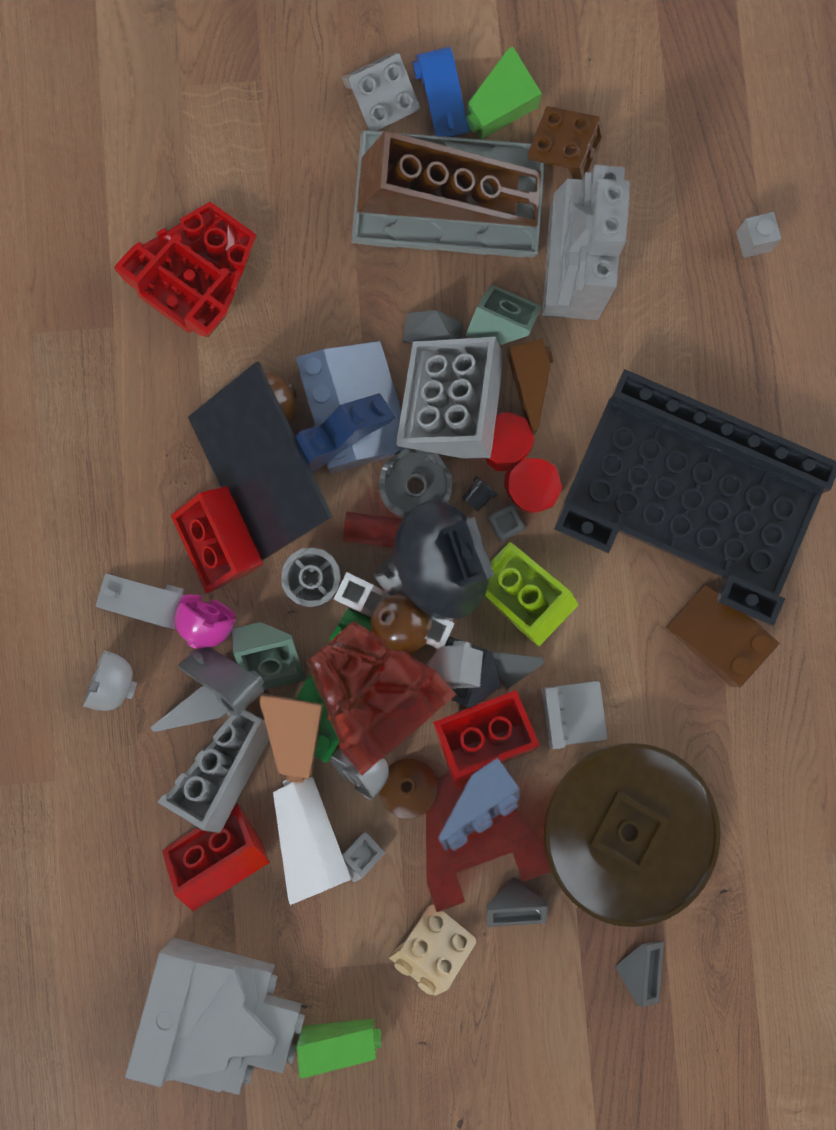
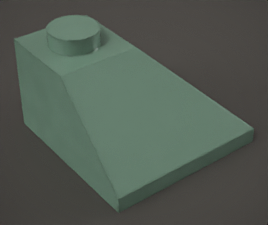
(503, 316)
(268, 653)

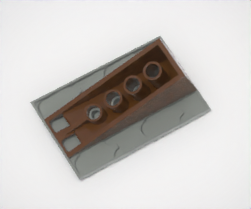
(447, 194)

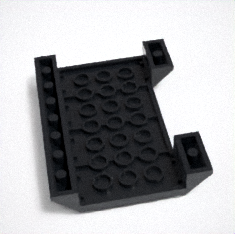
(697, 491)

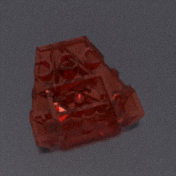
(374, 694)

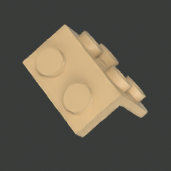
(434, 951)

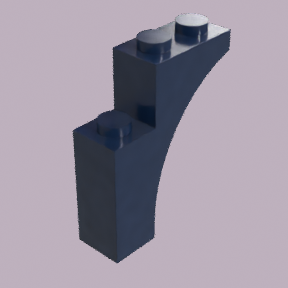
(343, 428)

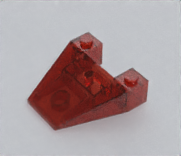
(504, 836)

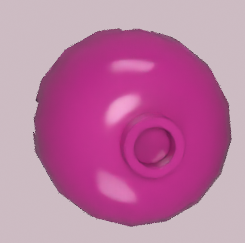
(203, 622)

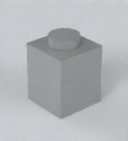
(758, 235)

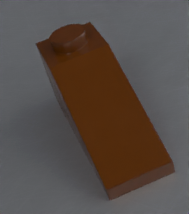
(530, 373)

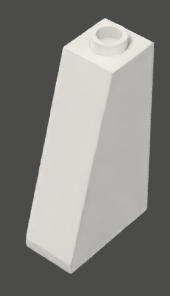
(307, 842)

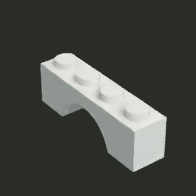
(365, 597)

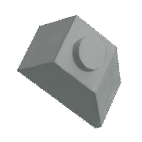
(458, 665)

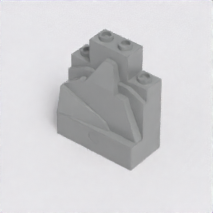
(585, 243)
(212, 1020)

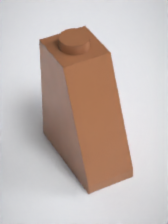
(293, 734)

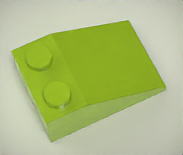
(528, 594)

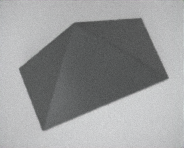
(430, 327)
(514, 667)
(516, 906)
(643, 973)

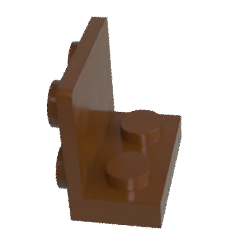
(567, 140)

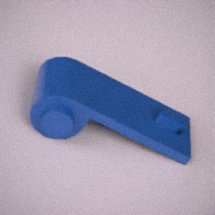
(443, 92)

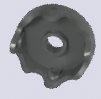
(410, 465)

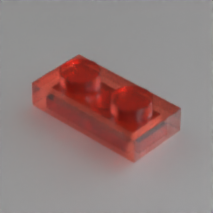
(370, 529)

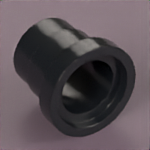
(479, 494)

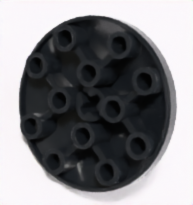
(441, 561)

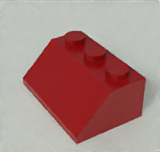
(216, 538)
(484, 734)
(212, 862)

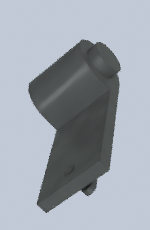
(229, 681)

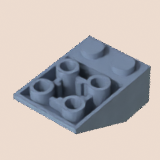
(484, 797)

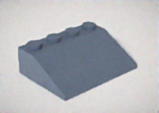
(344, 376)

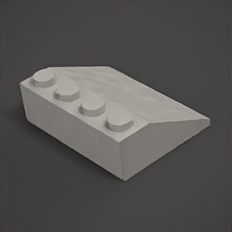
(452, 397)

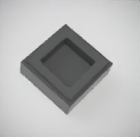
(506, 523)

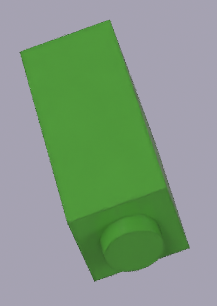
(503, 96)
(336, 1046)

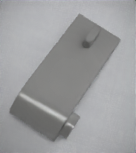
(140, 600)

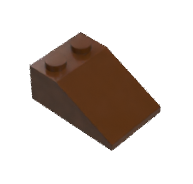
(722, 637)

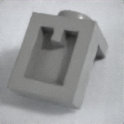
(362, 856)

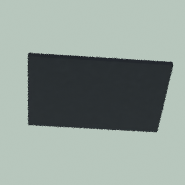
(260, 462)

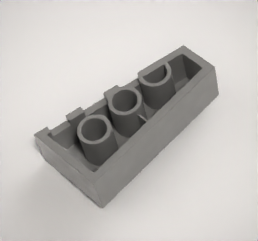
(219, 773)

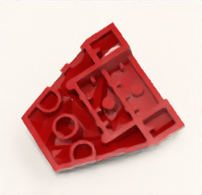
(191, 268)

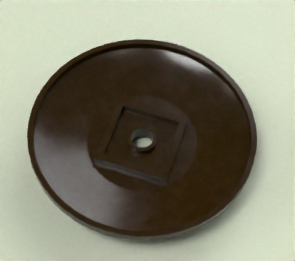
(672, 844)

